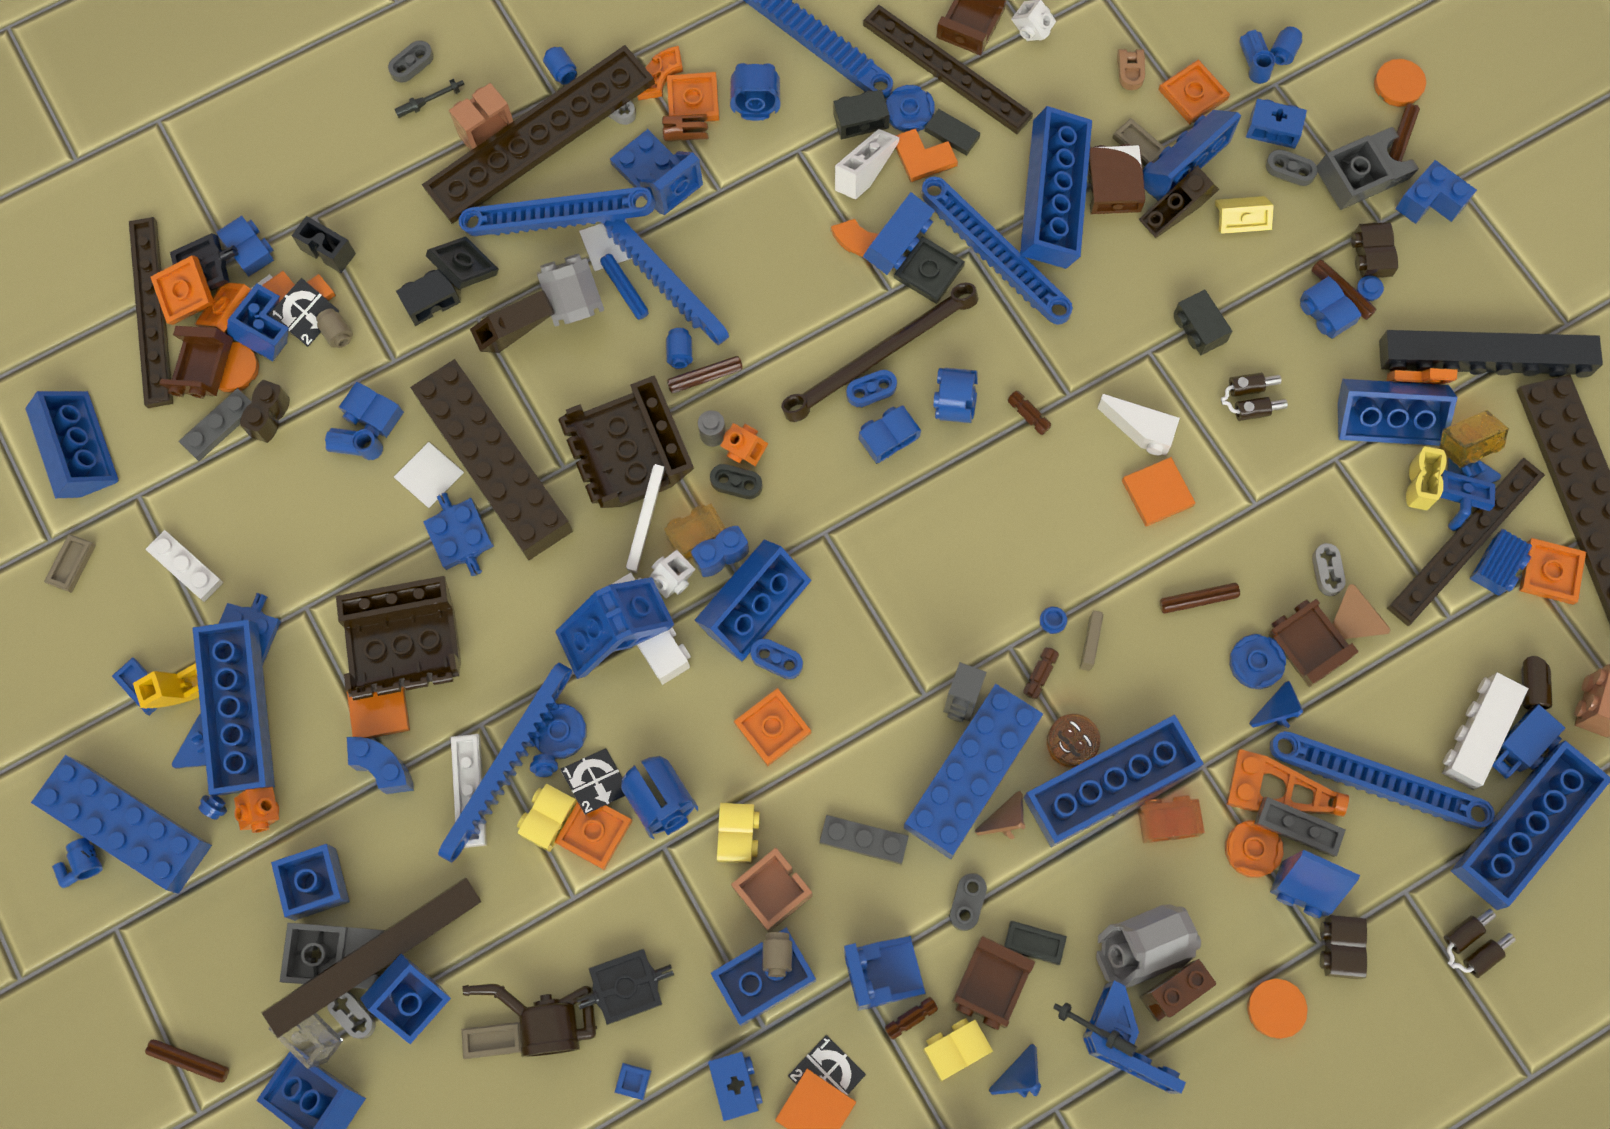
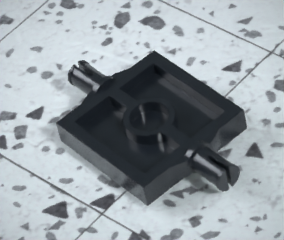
(210, 256)
(625, 987)

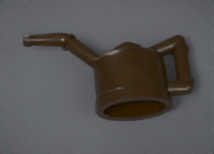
(549, 1024)

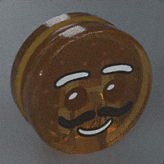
(1073, 740)

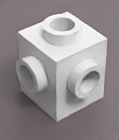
(1033, 20)
(671, 574)

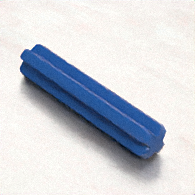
(624, 286)

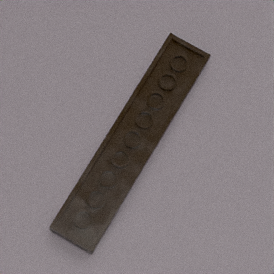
(538, 133)
(1575, 469)

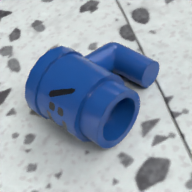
(82, 861)

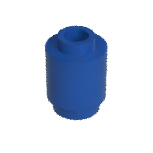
(1287, 45)
(560, 65)
(679, 348)

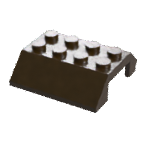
(623, 443)
(399, 637)

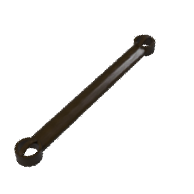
(879, 352)

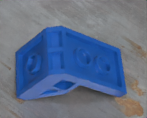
(652, 166)
(611, 622)
(883, 972)
(1116, 1013)

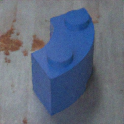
(381, 762)

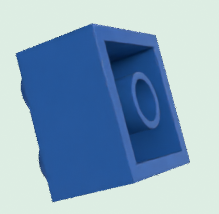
(310, 882)
(405, 998)

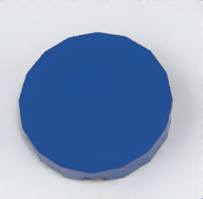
(910, 108)
(1257, 661)
(563, 733)

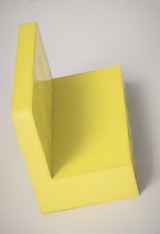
(1244, 214)

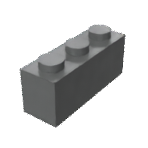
(964, 692)

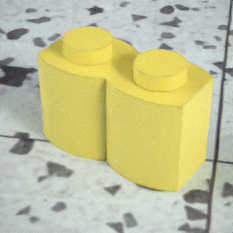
(1426, 478)
(546, 817)
(736, 833)
(957, 1049)

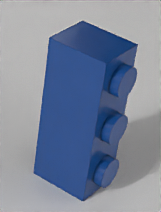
(900, 234)

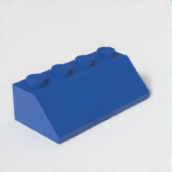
(1191, 149)
(1394, 411)
(70, 443)
(753, 599)

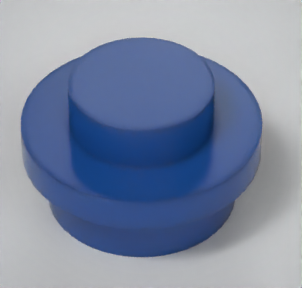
(1370, 287)
(1053, 620)
(544, 765)
(212, 806)

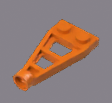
(1247, 782)

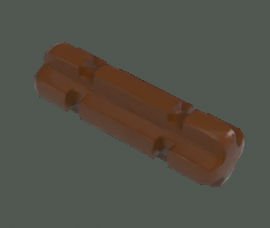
(1029, 412)
(1041, 673)
(911, 1018)

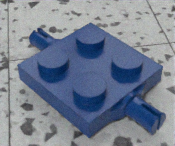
(458, 534)
(267, 625)

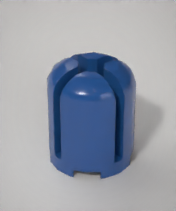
(646, 806)

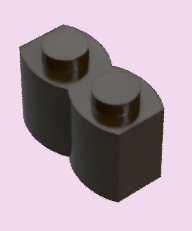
(1375, 250)
(267, 407)
(1344, 947)

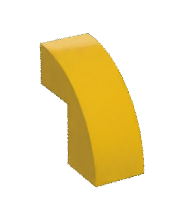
(167, 689)

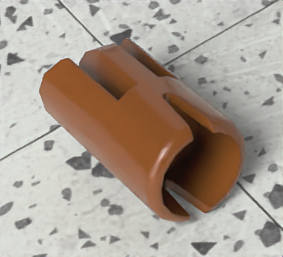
(685, 127)

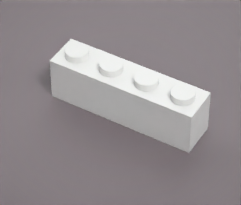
(662, 651)
(1484, 731)

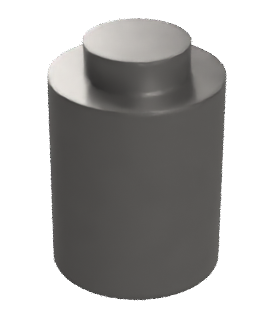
(711, 428)

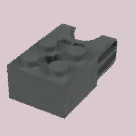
(1363, 169)
(334, 943)

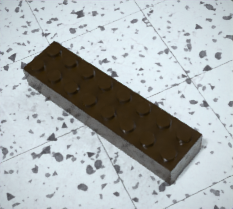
(492, 459)

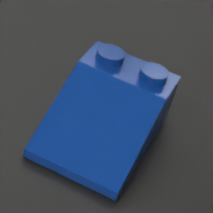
(1312, 883)
(309, 1097)

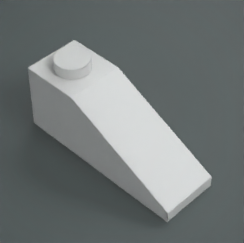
(861, 166)
(1145, 426)

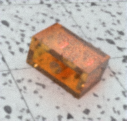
(1171, 819)

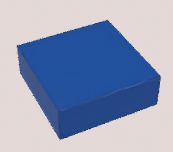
(633, 1081)

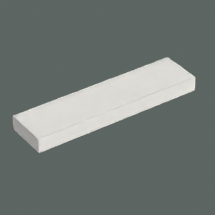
(645, 518)
(467, 777)

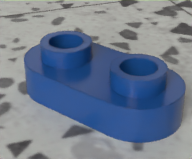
(870, 388)
(778, 657)

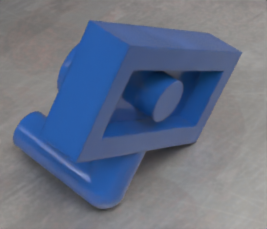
(1468, 493)

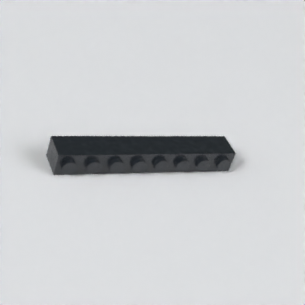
(1491, 352)

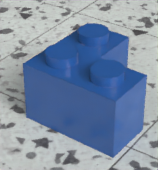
(1436, 189)
(255, 326)

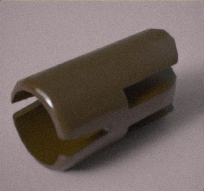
(1537, 678)

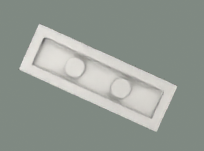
(184, 566)

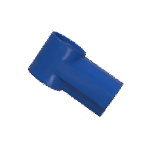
(1257, 56)
(353, 442)

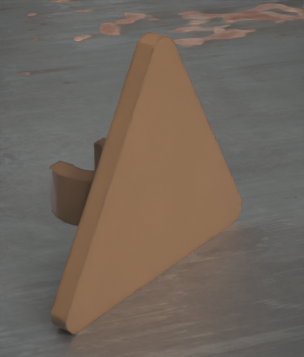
(1358, 617)
(1006, 818)

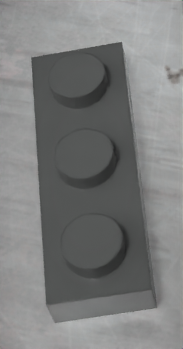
(215, 425)
(1300, 826)
(864, 839)

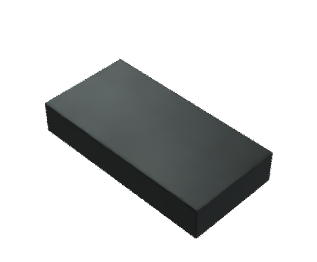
(950, 129)
(1035, 942)

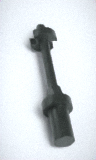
(416, 104)
(1113, 1039)

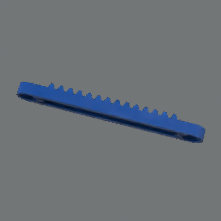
(824, 43)
(557, 212)
(996, 250)
(666, 280)
(505, 762)
(1382, 780)

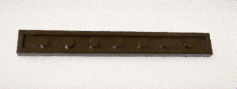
(948, 69)
(150, 317)
(1464, 543)
(370, 957)

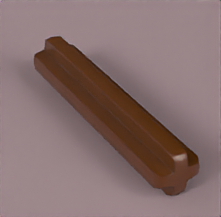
(1404, 131)
(1323, 270)
(704, 374)
(1199, 598)
(187, 1061)

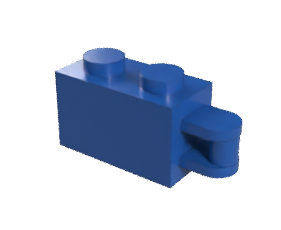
(1528, 741)

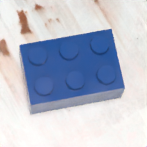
(751, 990)

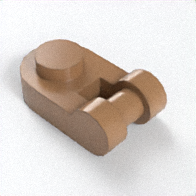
(1131, 74)

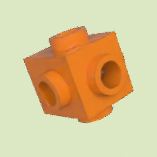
(743, 444)
(256, 809)

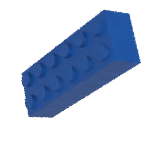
(1056, 188)
(233, 707)
(973, 771)
(1113, 781)
(121, 824)
(1531, 825)

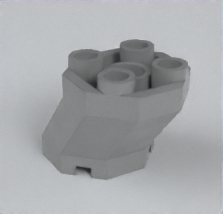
(570, 289)
(1147, 945)

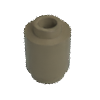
(334, 328)
(777, 954)

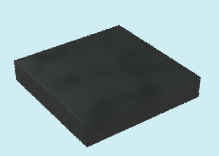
(462, 262)
(929, 270)

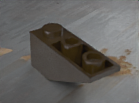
(1179, 202)
(511, 323)

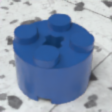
(755, 91)
(956, 395)

